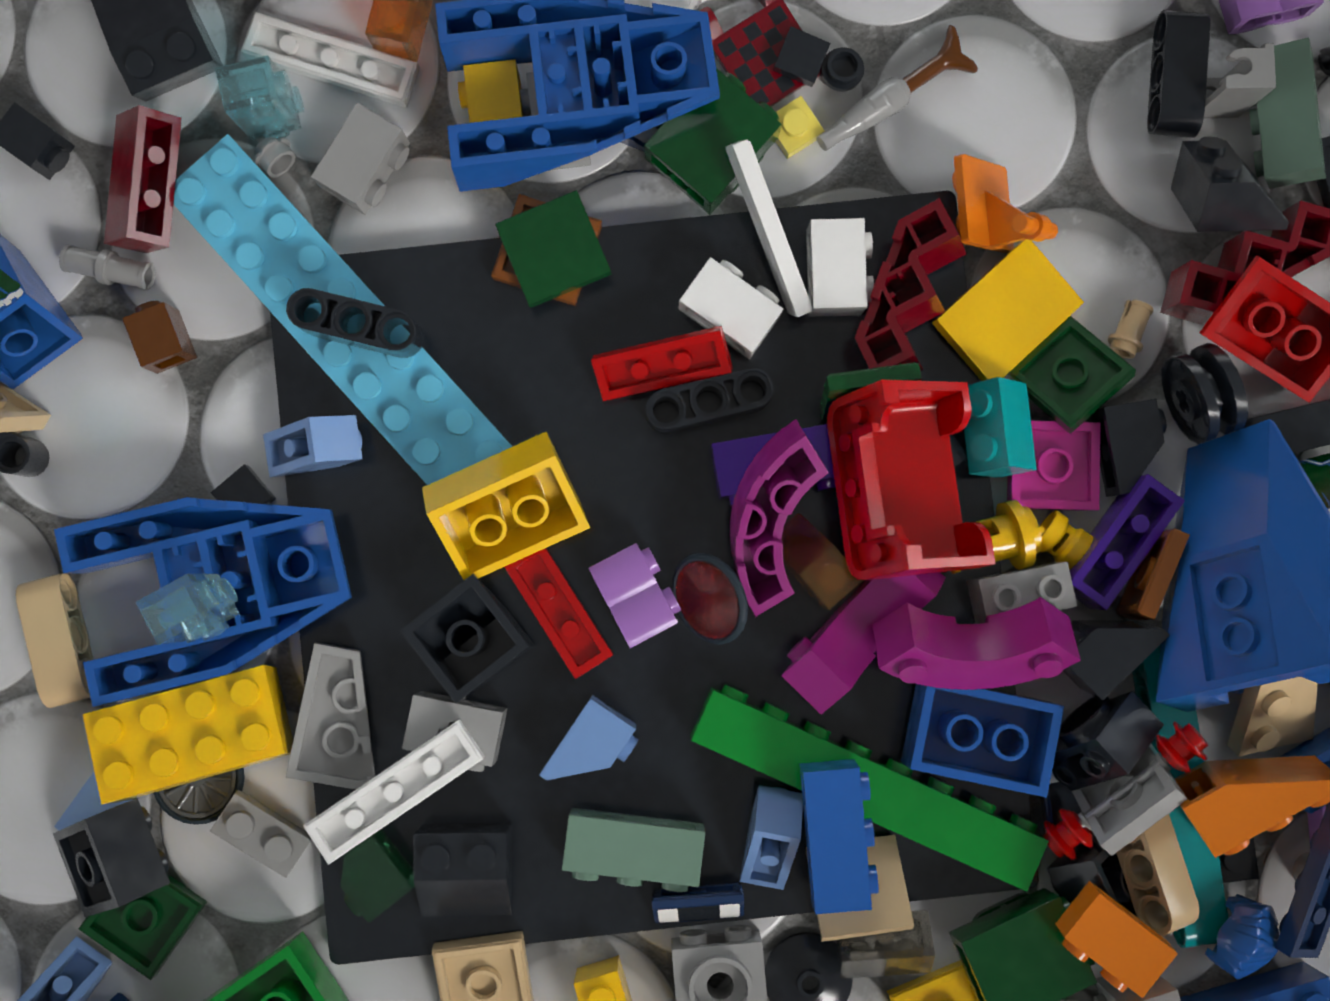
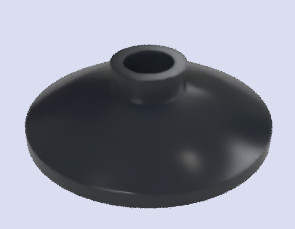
(803, 957)

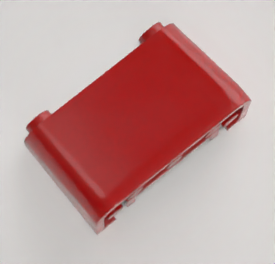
(901, 480)

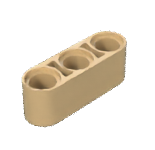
(55, 638)
(1159, 879)

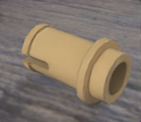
(1130, 329)

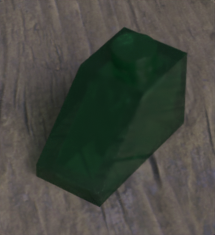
(375, 876)

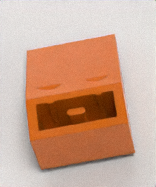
(1248, 796)

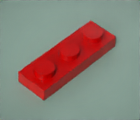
(662, 363)
(559, 612)

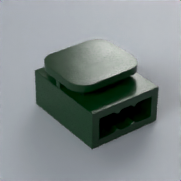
(693, 145)
(1018, 952)

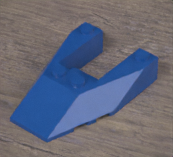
(597, 76)
(274, 556)

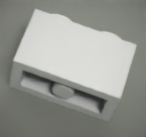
(838, 266)
(724, 299)

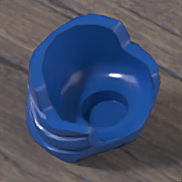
(1246, 937)

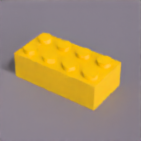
(188, 734)

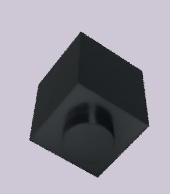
(33, 142)

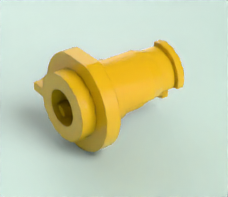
(1014, 534)

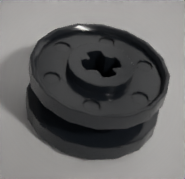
(1204, 393)

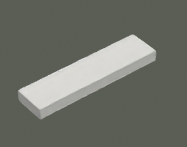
(331, 59)
(769, 227)
(394, 791)

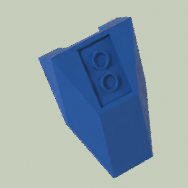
(1252, 576)

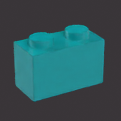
(999, 429)

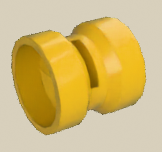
(1063, 540)

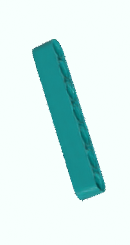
(1200, 862)

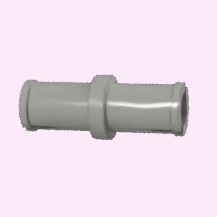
(107, 267)

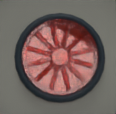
(710, 598)

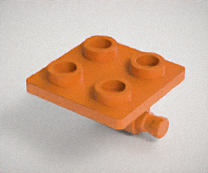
(985, 208)

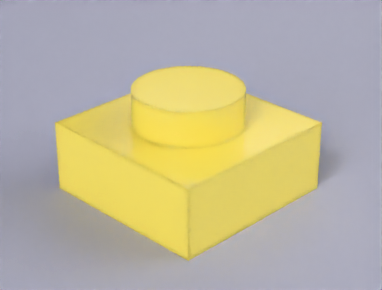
(798, 127)

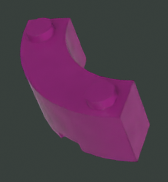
(764, 499)
(845, 644)
(1001, 652)

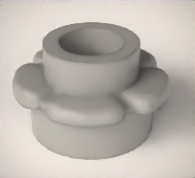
(274, 156)

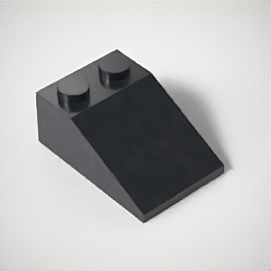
(156, 43)

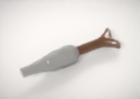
(895, 93)

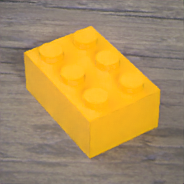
(505, 507)

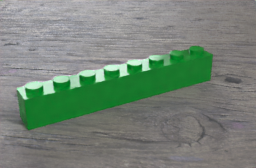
(897, 801)

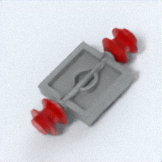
(1131, 803)

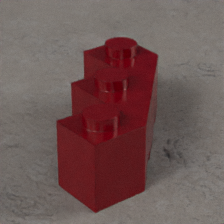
(1199, 288)
(902, 289)

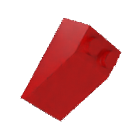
(1275, 328)

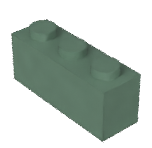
(1290, 121)
(634, 849)

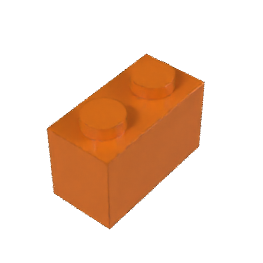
(1115, 939)

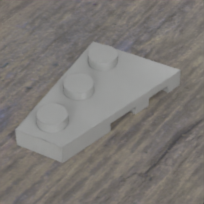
(333, 722)

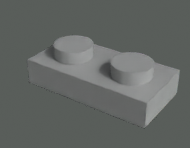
(261, 833)

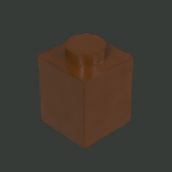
(159, 336)

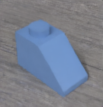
(313, 445)
(592, 742)
(772, 837)
(70, 975)

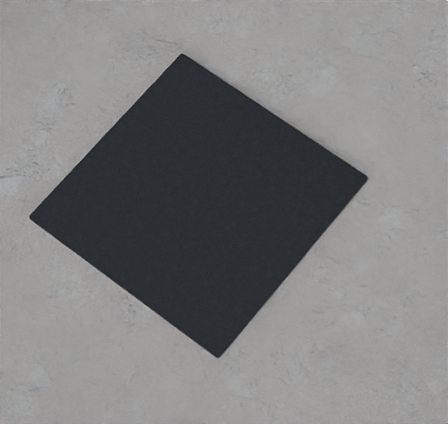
(636, 486)

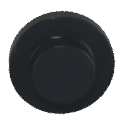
(842, 69)

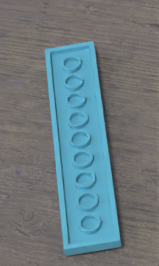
(281, 253)

